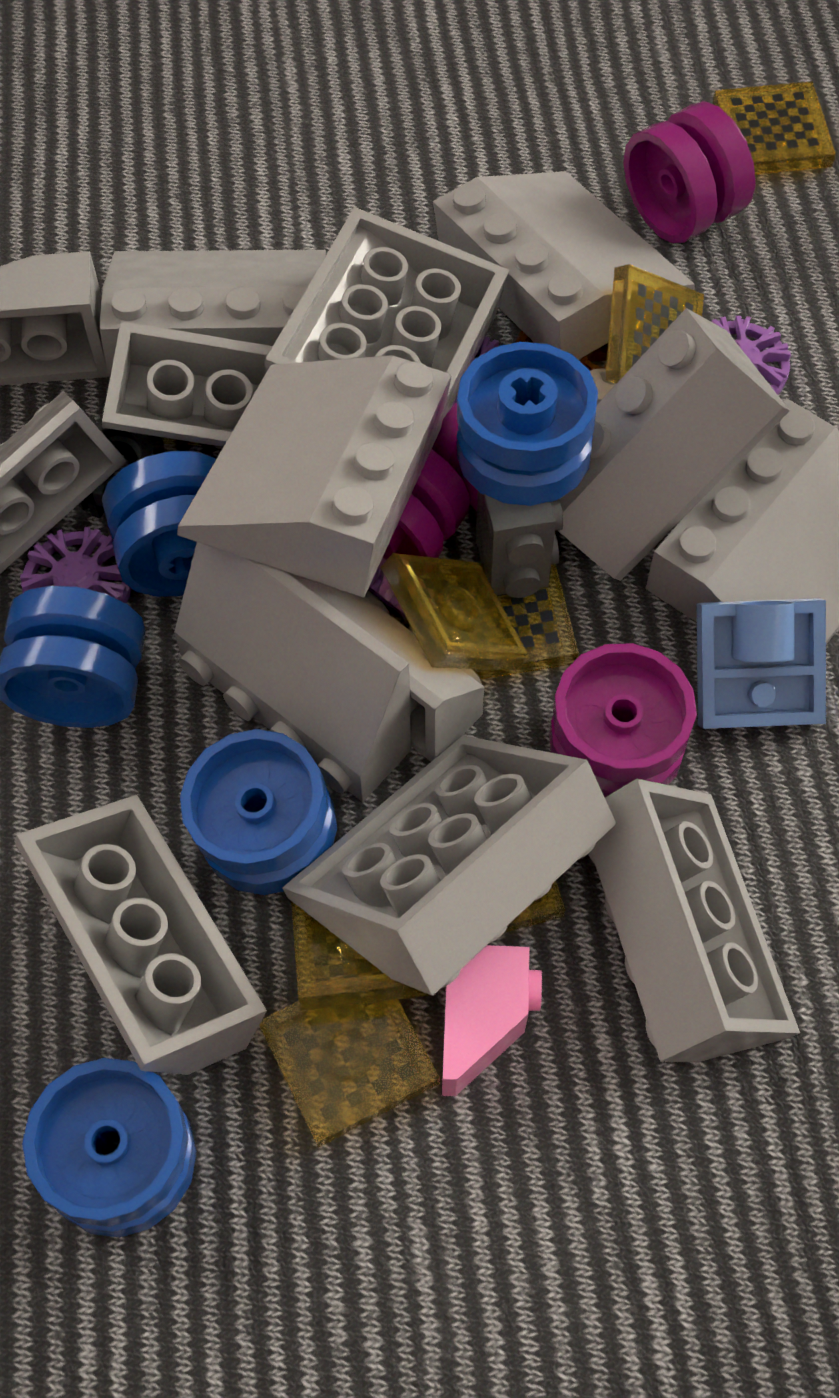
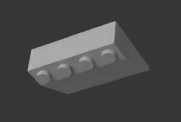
(557, 252)
(205, 292)
(395, 296)
(322, 467)
(762, 527)
(296, 667)
(454, 857)

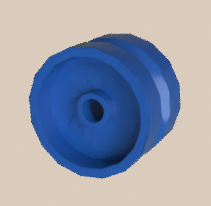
(525, 423)
(143, 517)
(71, 657)
(258, 810)
(81, 1119)

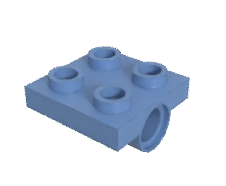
(761, 663)

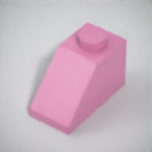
(486, 1012)

